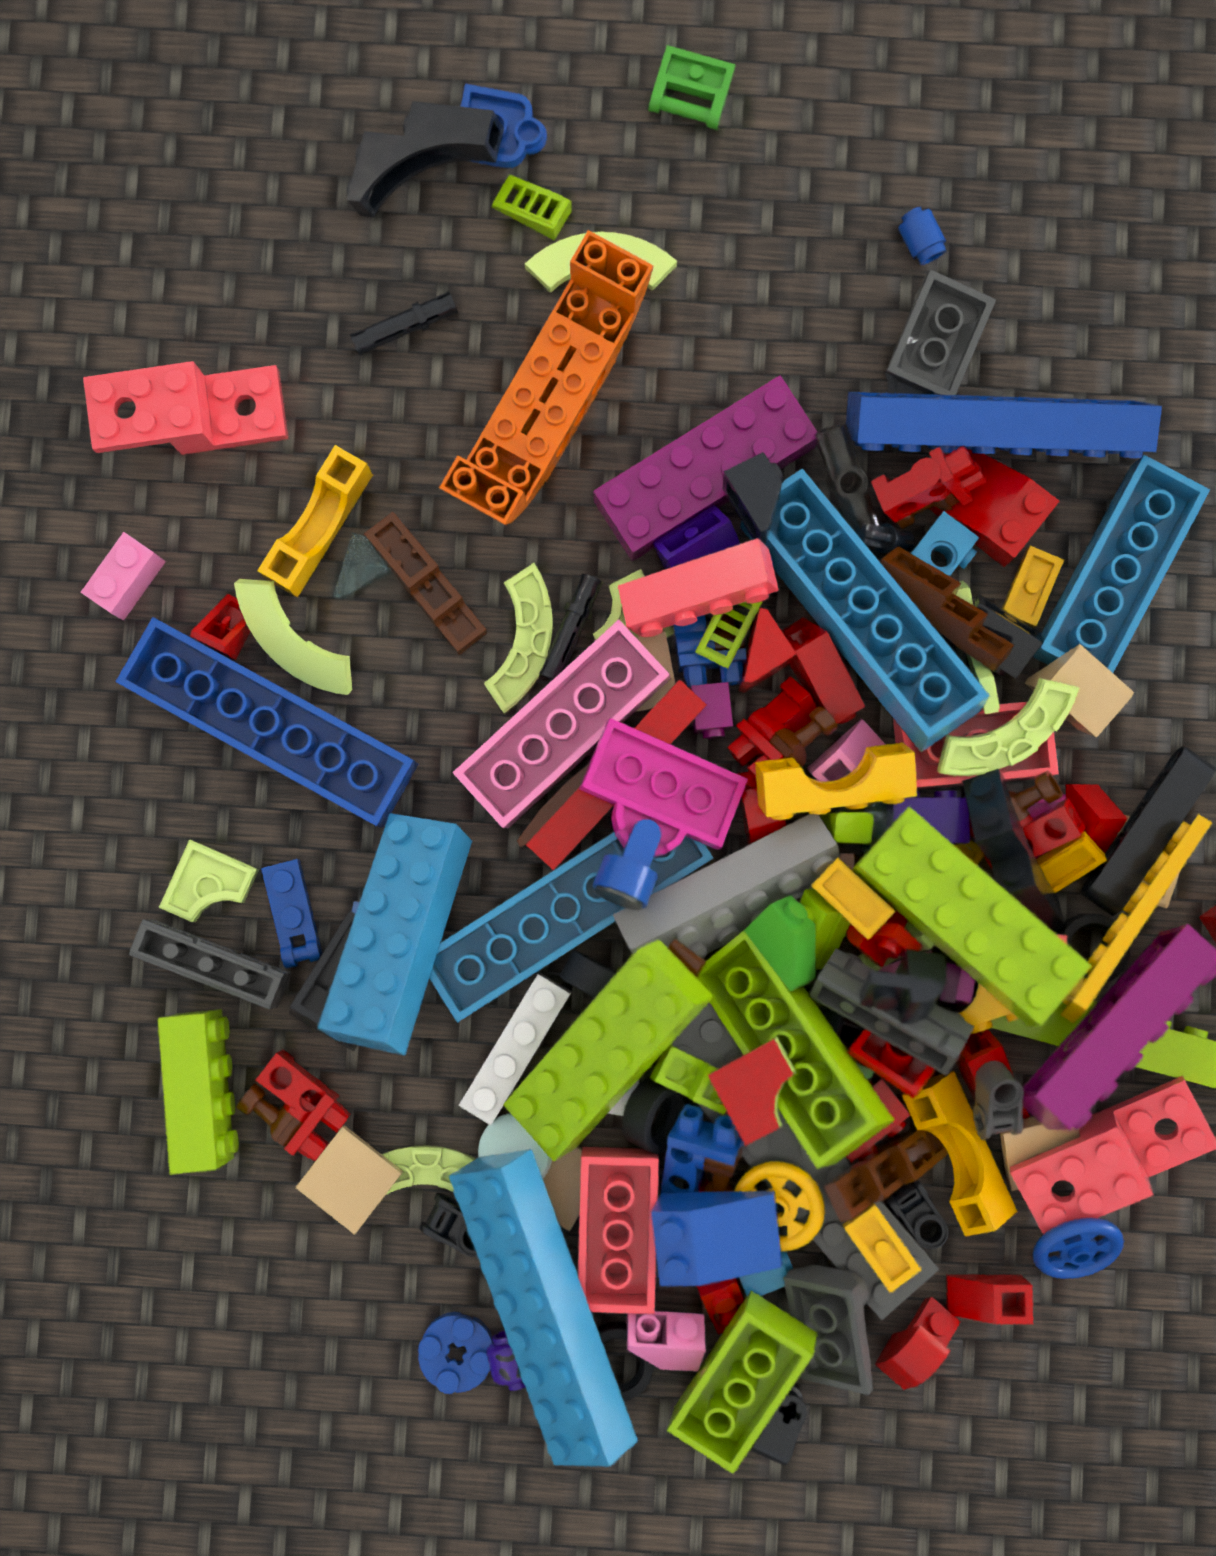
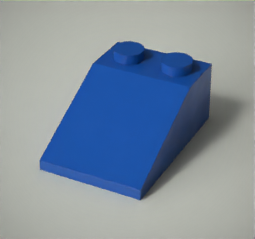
(715, 1236)

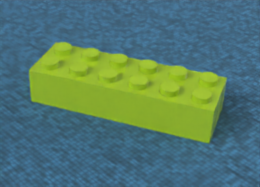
(971, 918)
(607, 1049)
(828, 1096)

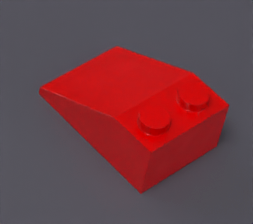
(1003, 510)

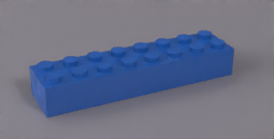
(1003, 422)
(267, 722)

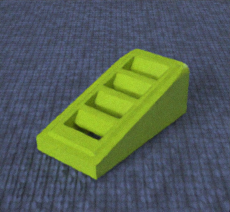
(547, 227)
(709, 634)
(849, 826)

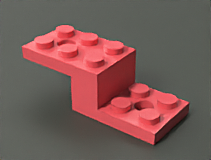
(184, 408)
(1115, 1156)

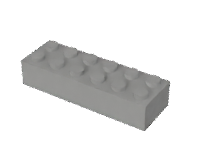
(731, 893)

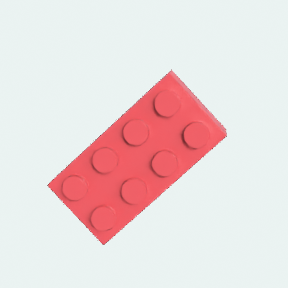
(927, 761)
(617, 1229)

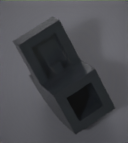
(911, 990)

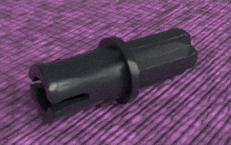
(885, 537)

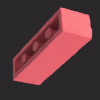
(698, 588)

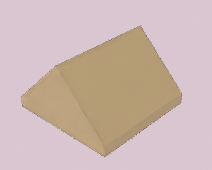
(1099, 693)

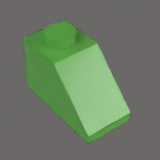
(786, 941)

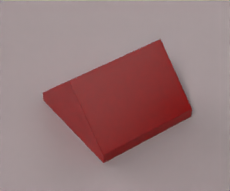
(766, 651)
(892, 1063)

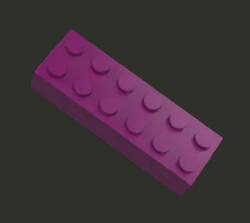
(689, 471)
(1119, 1028)

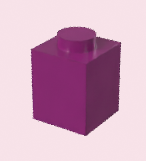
(717, 715)

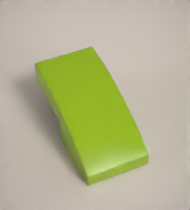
(687, 1076)

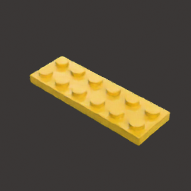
(1139, 909)

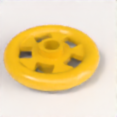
(809, 1198)

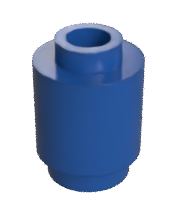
(922, 235)

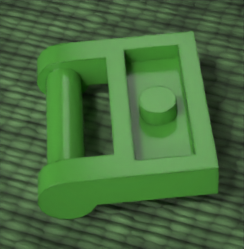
(695, 76)

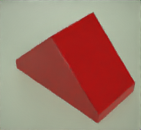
(223, 628)
(1097, 812)

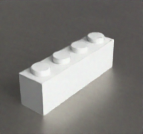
(514, 1048)

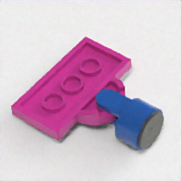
(657, 802)

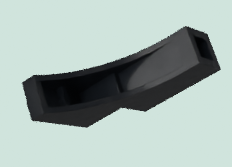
(431, 138)
(1007, 849)

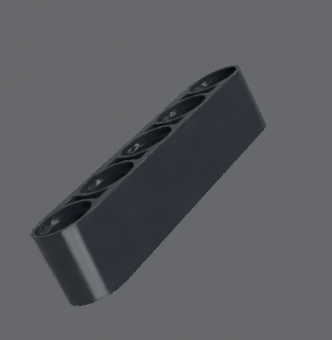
(1148, 830)

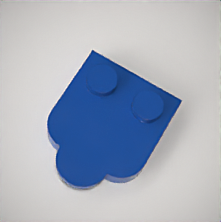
(521, 133)

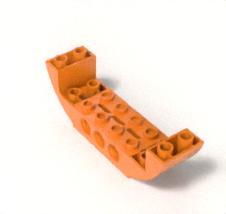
(553, 382)

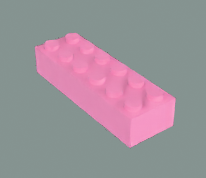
(561, 724)

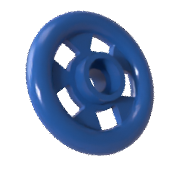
(1077, 1248)

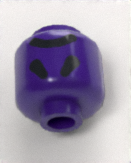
(503, 1363)

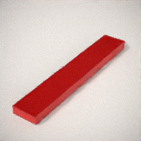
(584, 810)

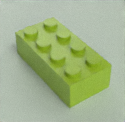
(197, 1091)
(742, 1382)

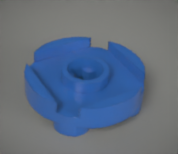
(447, 1373)

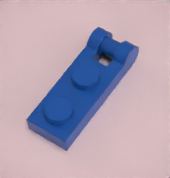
(292, 912)

